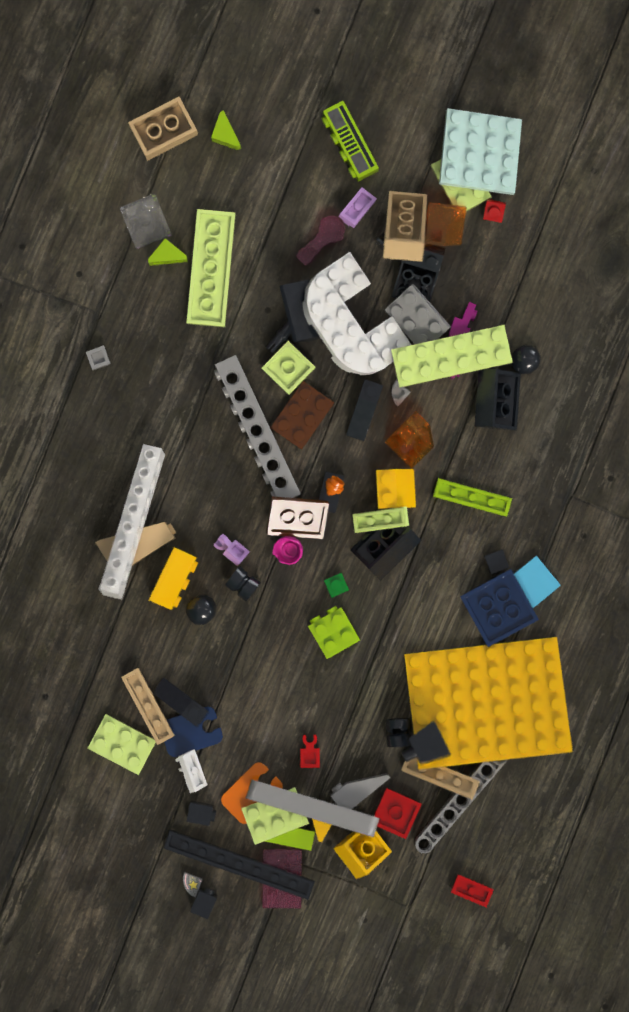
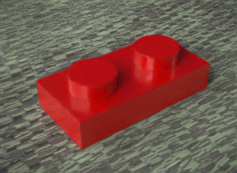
(471, 890)

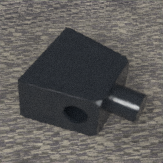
(426, 745)

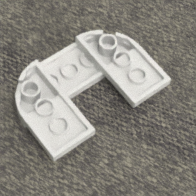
(338, 328)

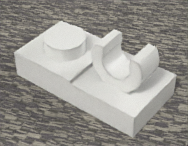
(192, 771)

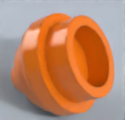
(334, 486)

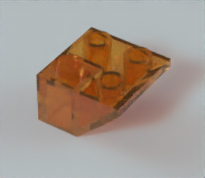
(444, 224)
(412, 440)

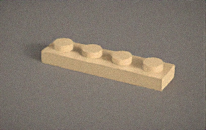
(148, 706)
(444, 778)

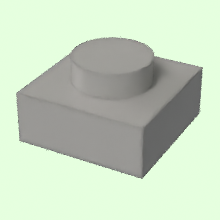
(98, 358)

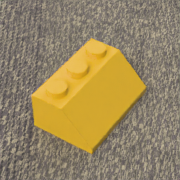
(174, 579)

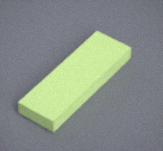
(380, 519)

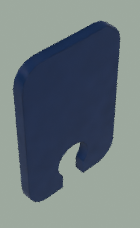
(189, 736)

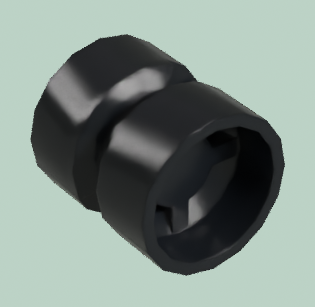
(242, 583)
(398, 739)

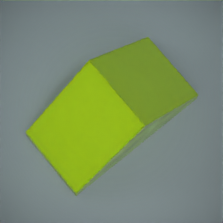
(224, 133)
(167, 254)

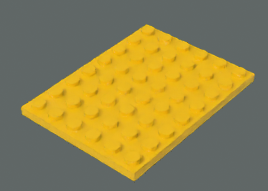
(491, 700)

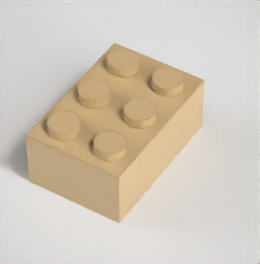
(163, 128)

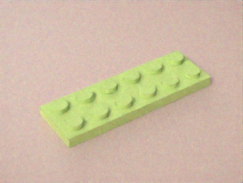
(211, 268)
(451, 356)

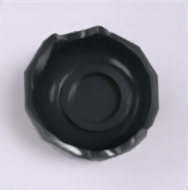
(526, 359)
(201, 609)

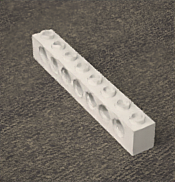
(132, 522)

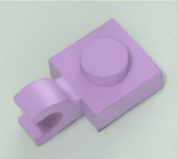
(233, 551)

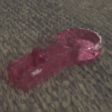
(332, 229)

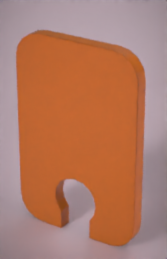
(235, 796)

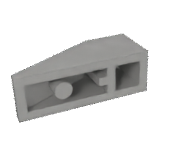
(355, 791)

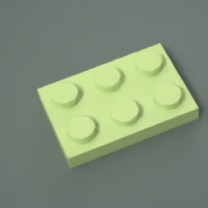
(461, 196)
(122, 744)
(268, 821)

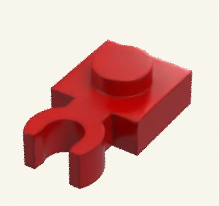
(310, 756)

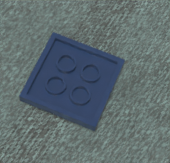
(499, 607)

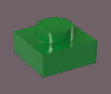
(336, 585)

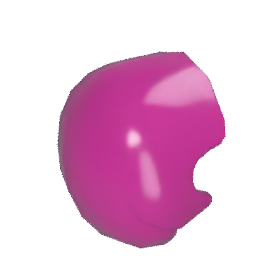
(288, 550)

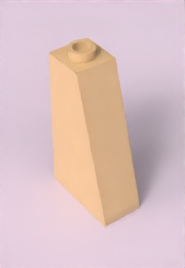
(151, 540)

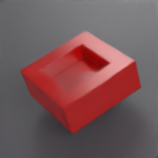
(494, 210)

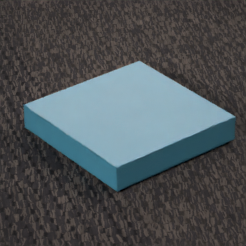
(536, 581)

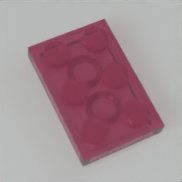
(290, 861)

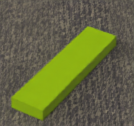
(472, 497)

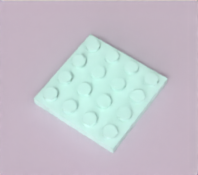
(480, 151)

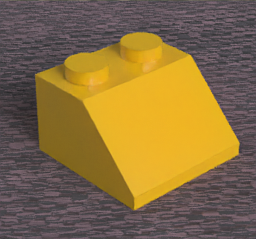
(395, 488)
(362, 852)

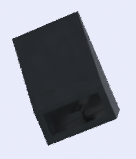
(420, 273)

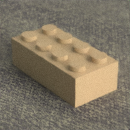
(405, 226)

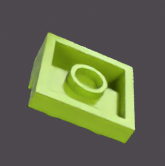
(333, 632)

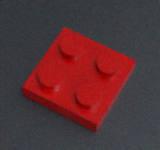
(396, 813)

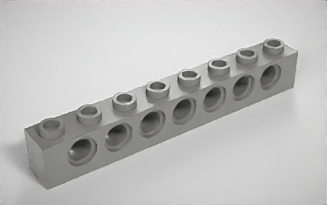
(232, 366)

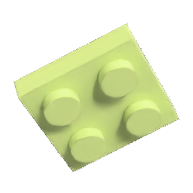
(288, 367)

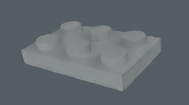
(417, 316)

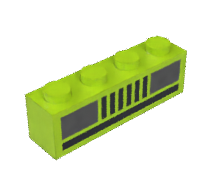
(350, 141)

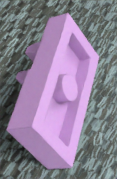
(357, 207)

